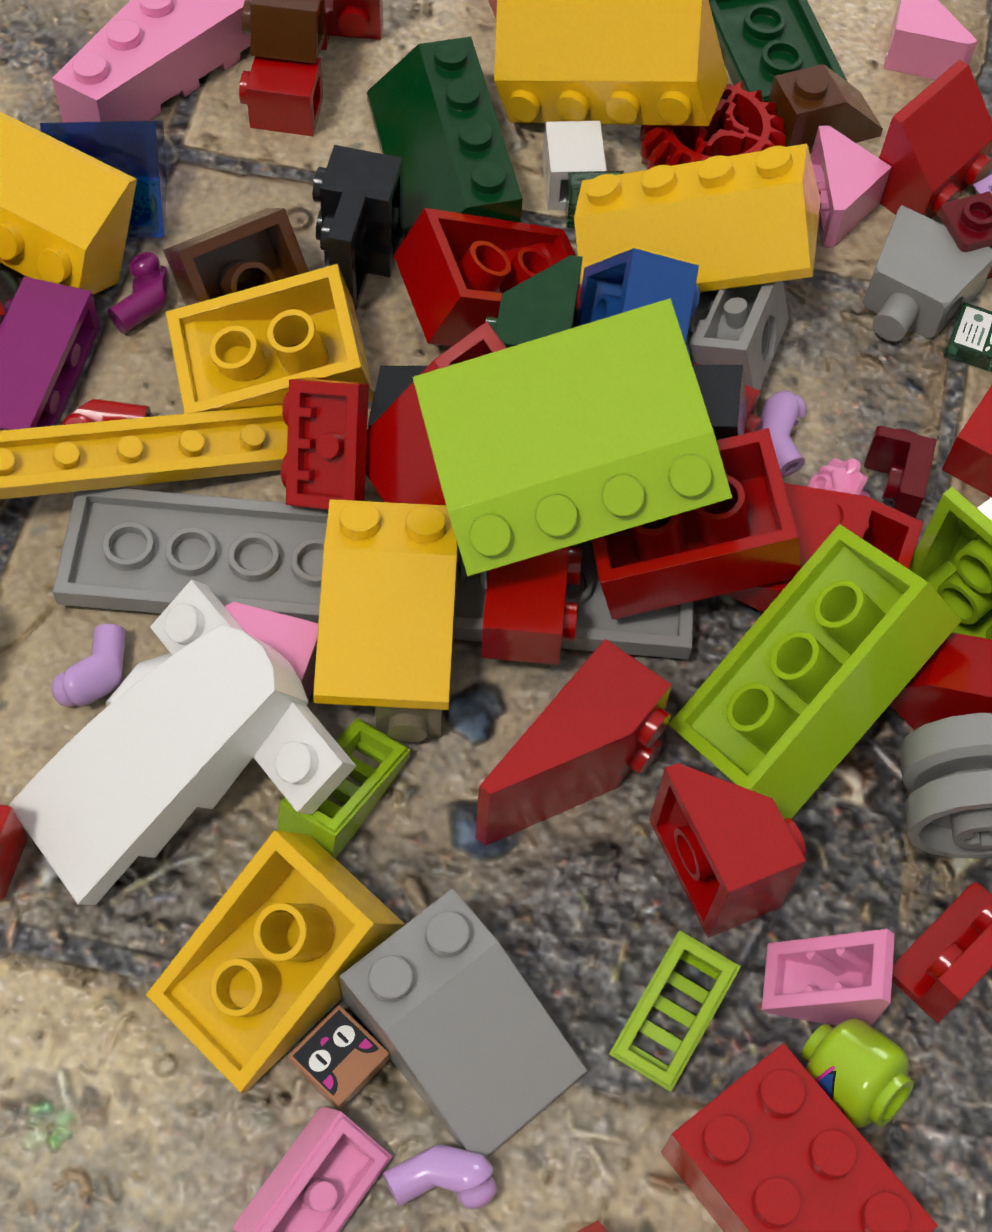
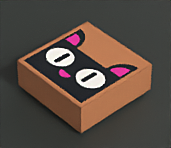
(339, 1058)

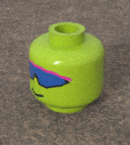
(859, 1071)

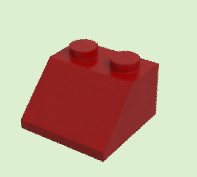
(937, 144)
(725, 847)

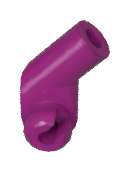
(147, 295)

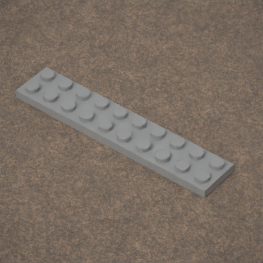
(147, 545)

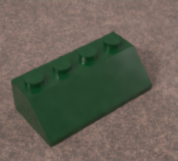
(446, 130)

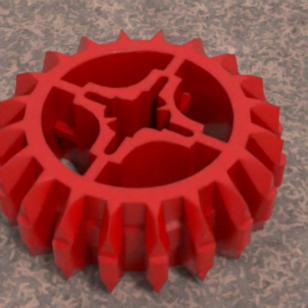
(737, 127)

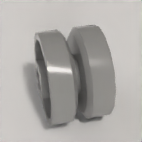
(950, 786)

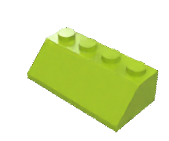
(816, 670)

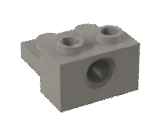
(739, 328)

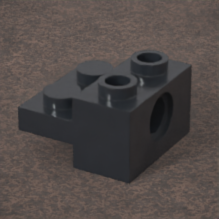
(359, 214)

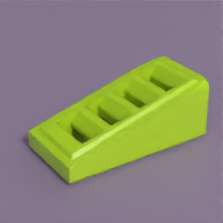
(336, 825)
(704, 960)

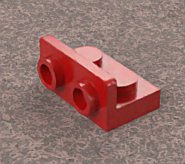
(325, 441)
(949, 955)

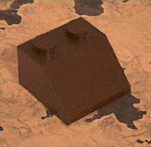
(236, 256)

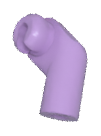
(780, 416)
(96, 674)
(444, 1168)

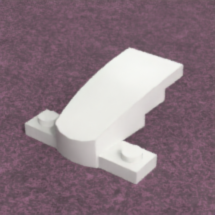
(177, 747)

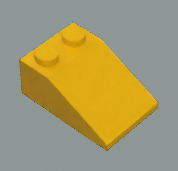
(252, 341)
(386, 606)
(271, 956)

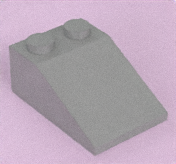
(462, 1025)

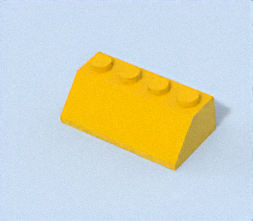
(608, 61)
(60, 210)
(732, 215)

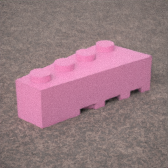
(148, 57)

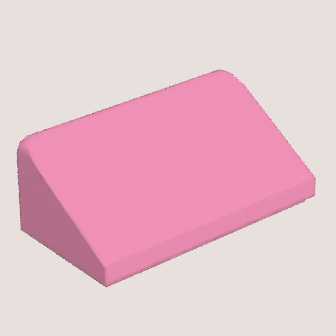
(317, 1179)

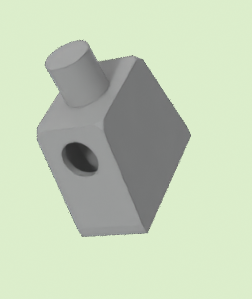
(922, 278)

